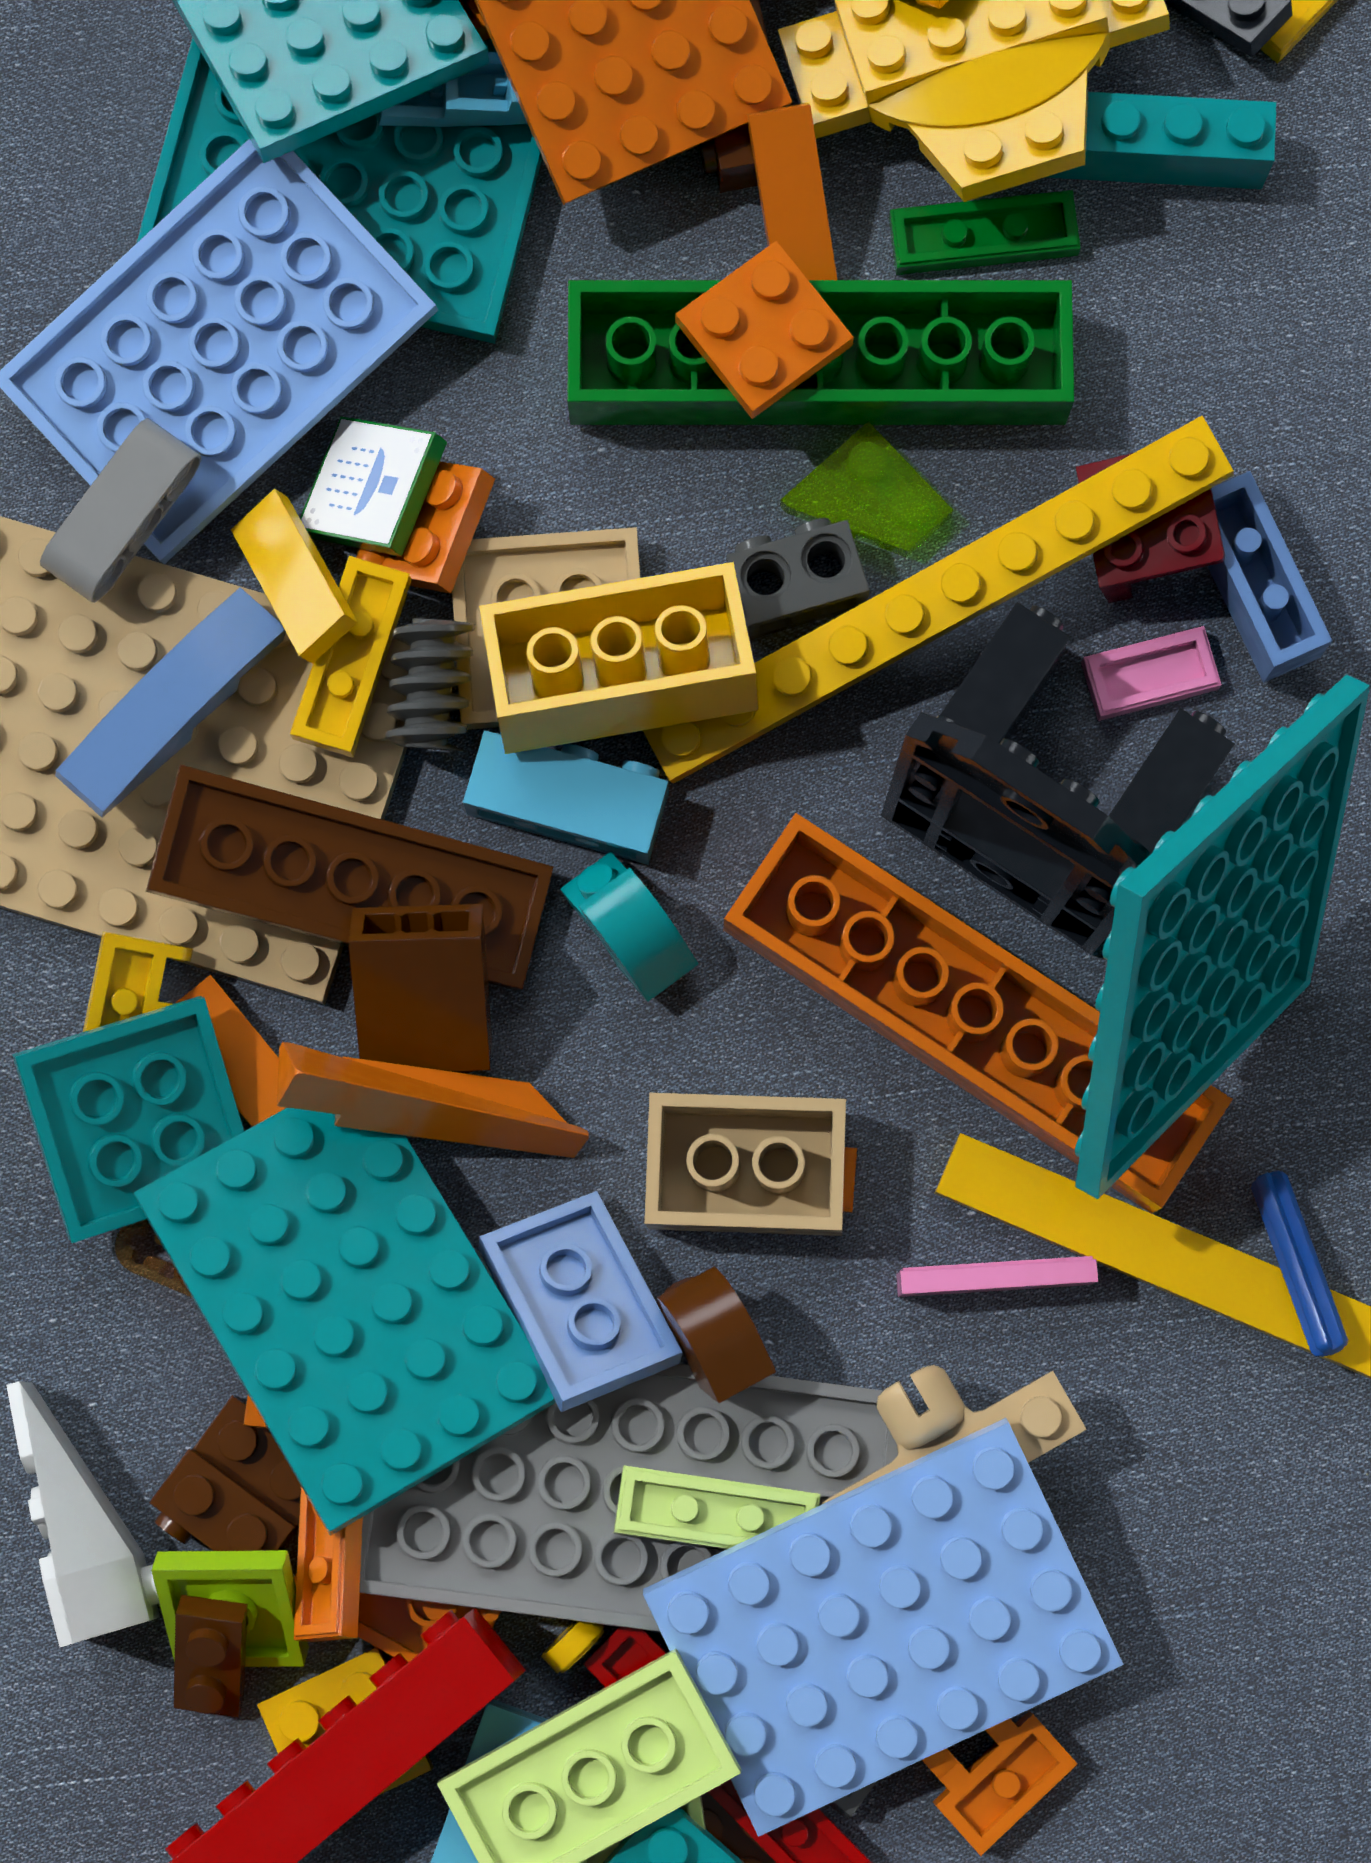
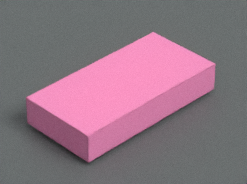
(1151, 673)

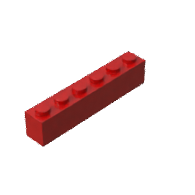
(361, 1748)

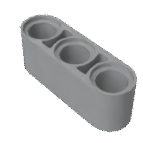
(120, 510)

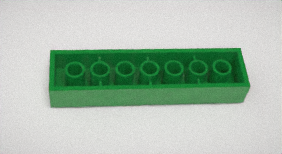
(915, 359)

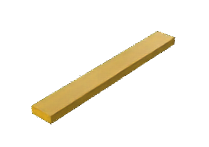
(1141, 1246)

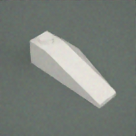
(95, 1567)

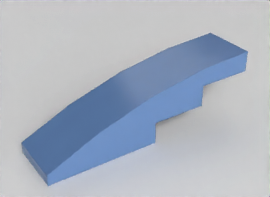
(170, 702)

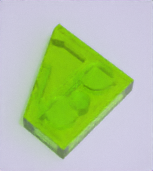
(874, 492)

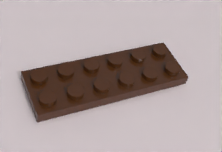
(314, 862)

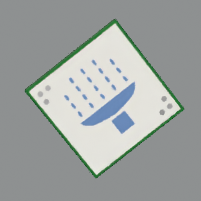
(372, 485)

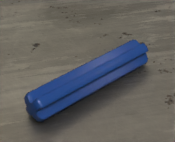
(1299, 1264)

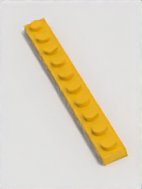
(956, 591)

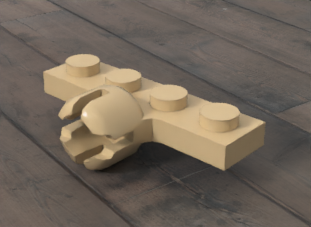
(1037, 1414)

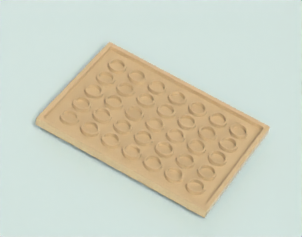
(65, 672)

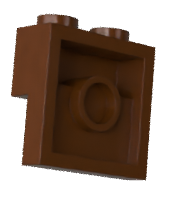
(231, 1489)

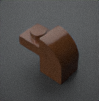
(715, 1334)

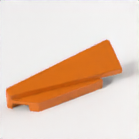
(424, 1102)

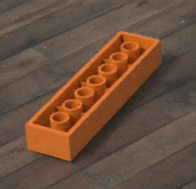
(945, 996)

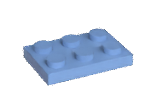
(580, 1300)

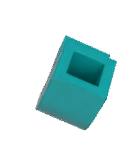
(630, 925)

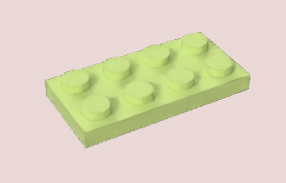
(593, 1771)

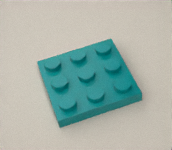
(126, 1109)

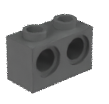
(803, 594)

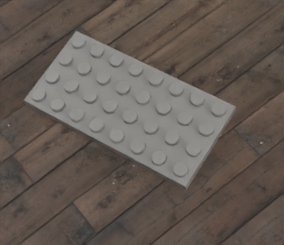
(536, 1509)

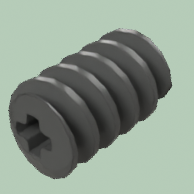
(429, 684)

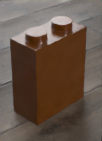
(422, 986)

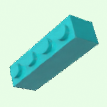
(1177, 141)

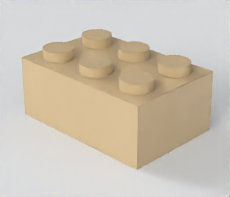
(745, 1164)

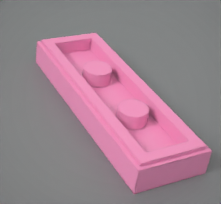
(997, 1276)

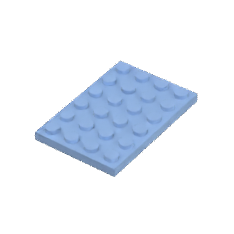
(223, 331)
(884, 1625)

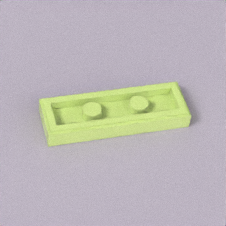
(702, 1508)

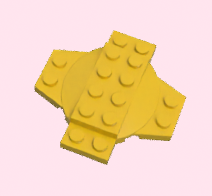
(978, 83)

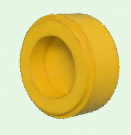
(572, 1645)

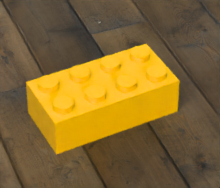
(619, 658)

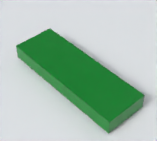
(984, 232)

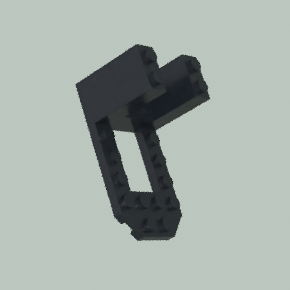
(1013, 826)

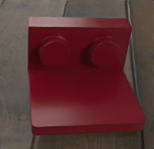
(1165, 546)

